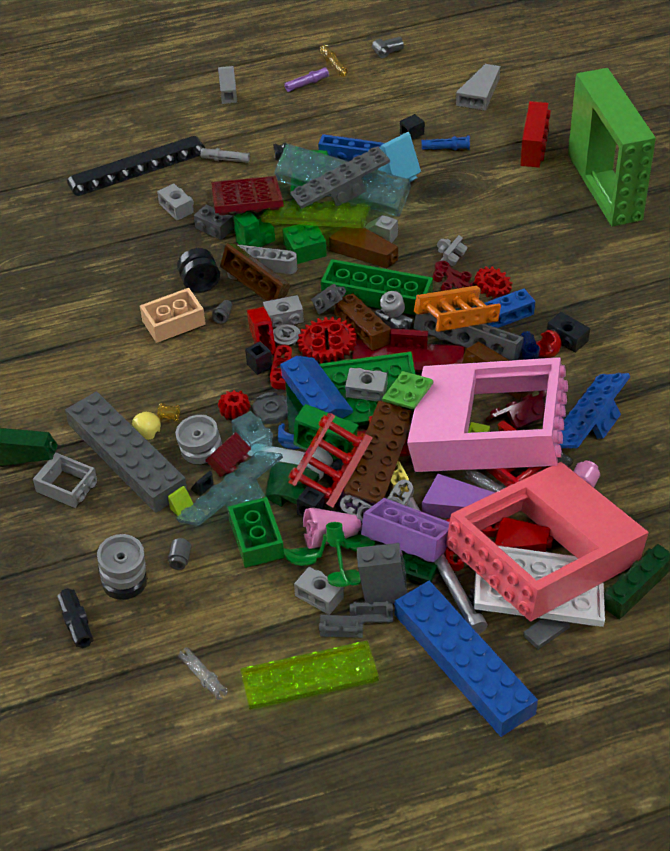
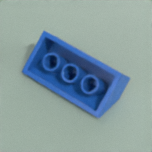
(314, 386)

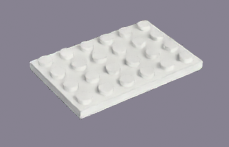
(583, 609)

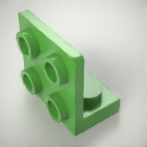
(407, 390)

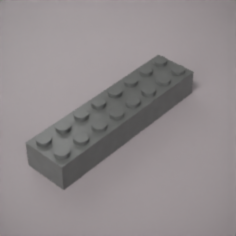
(125, 450)

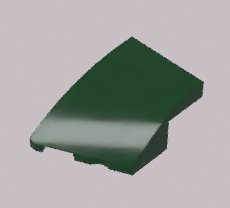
(280, 490)

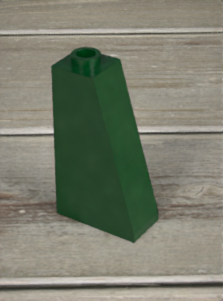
(25, 446)

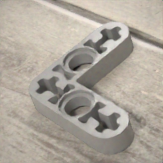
(406, 496)

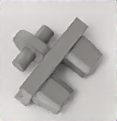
(449, 249)

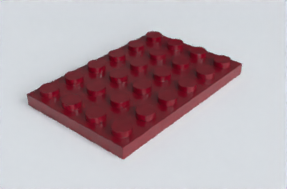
(246, 195)

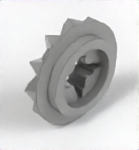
(288, 330)

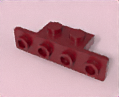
(524, 412)

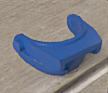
(286, 439)

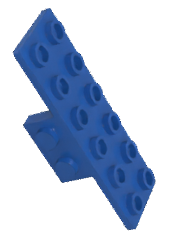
(594, 410)

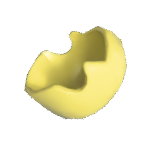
(146, 424)

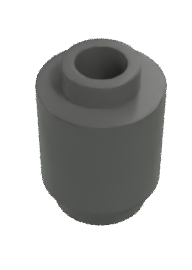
(179, 553)

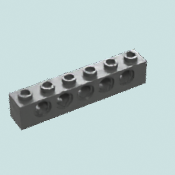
(493, 336)

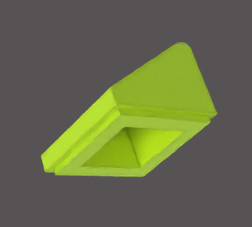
(179, 500)

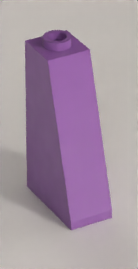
(450, 495)

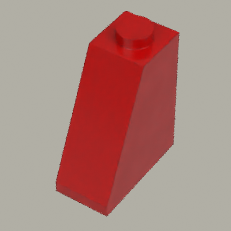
(261, 327)
(523, 535)

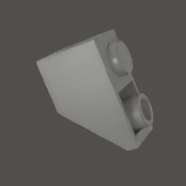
(227, 84)

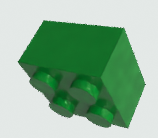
(305, 242)

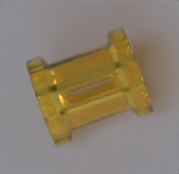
(168, 411)

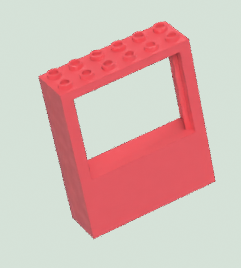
(579, 520)

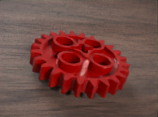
(340, 337)

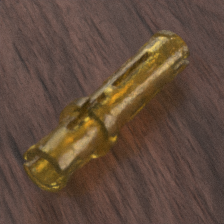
(330, 57)

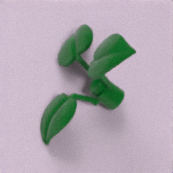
(335, 538)

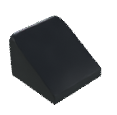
(203, 484)

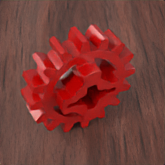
(493, 282)

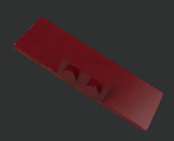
(417, 343)

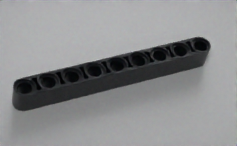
(135, 165)

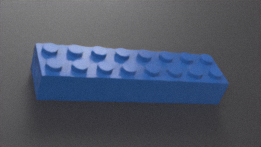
(466, 658)

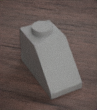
(384, 227)

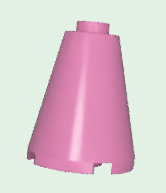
(316, 520)

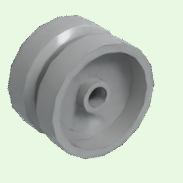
(198, 438)
(121, 561)

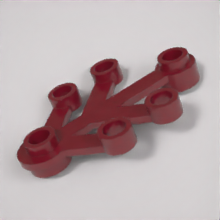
(443, 269)

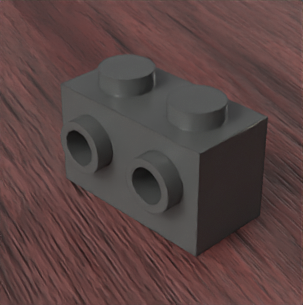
(213, 223)

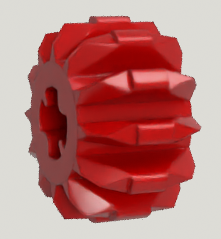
(233, 404)

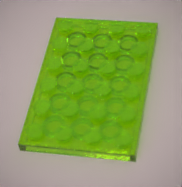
(320, 214)

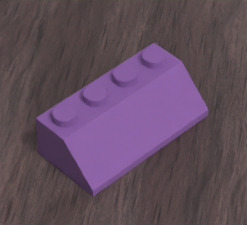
(412, 529)

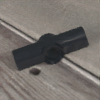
(75, 618)

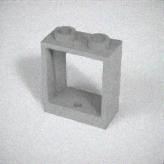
(53, 468)

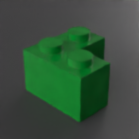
(253, 231)

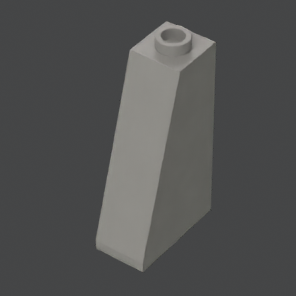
(479, 88)

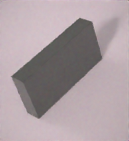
(545, 631)

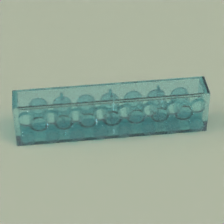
(383, 190)

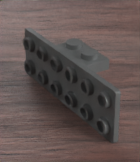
(343, 182)

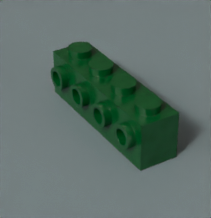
(637, 581)

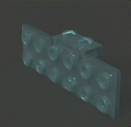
(234, 489)

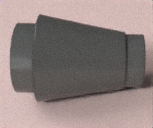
(222, 312)

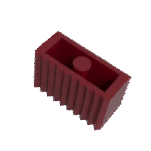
(228, 454)

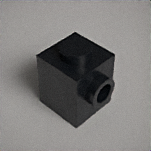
(413, 125)
(258, 357)

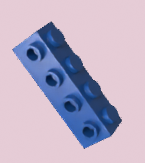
(345, 148)
(513, 307)

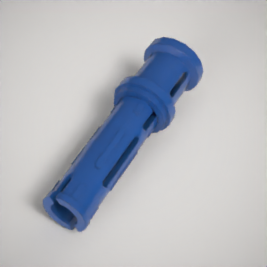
(453, 143)

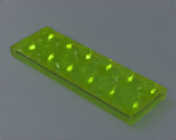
(309, 674)

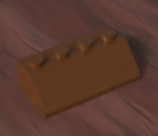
(253, 273)

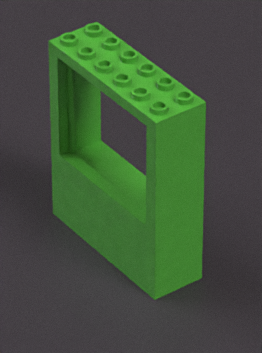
(600, 121)

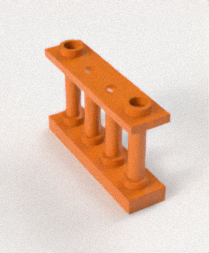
(456, 298)

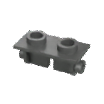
(328, 298)
(399, 322)
(373, 612)
(341, 626)

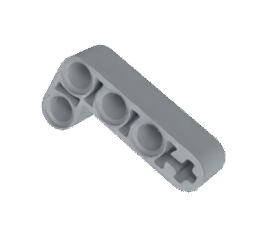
(277, 260)

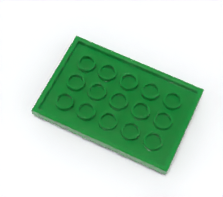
(391, 364)

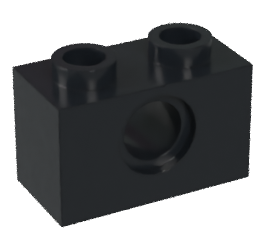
(572, 332)

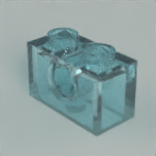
(253, 432)

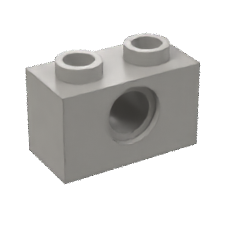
(175, 201)
(284, 311)
(358, 389)
(316, 591)

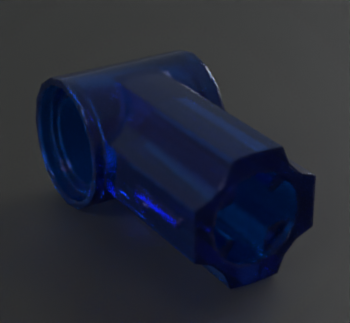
(529, 348)

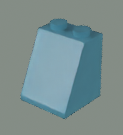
(402, 158)

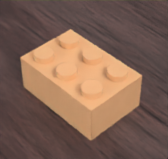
(172, 315)

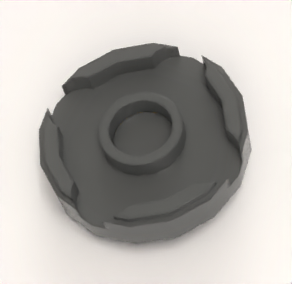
(271, 408)

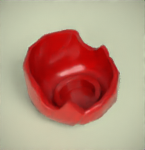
(549, 344)

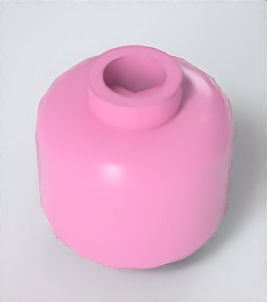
(588, 471)

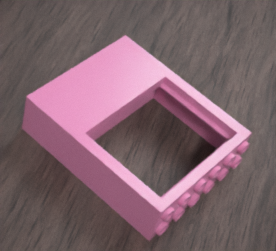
(442, 418)

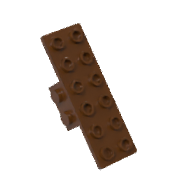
(376, 467)

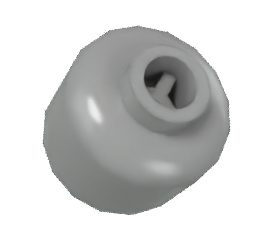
(392, 304)

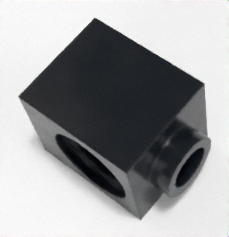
(310, 499)

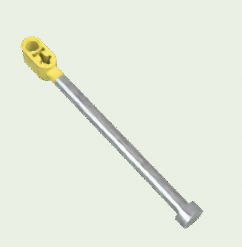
(475, 620)

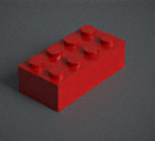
(535, 134)

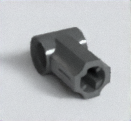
(388, 46)

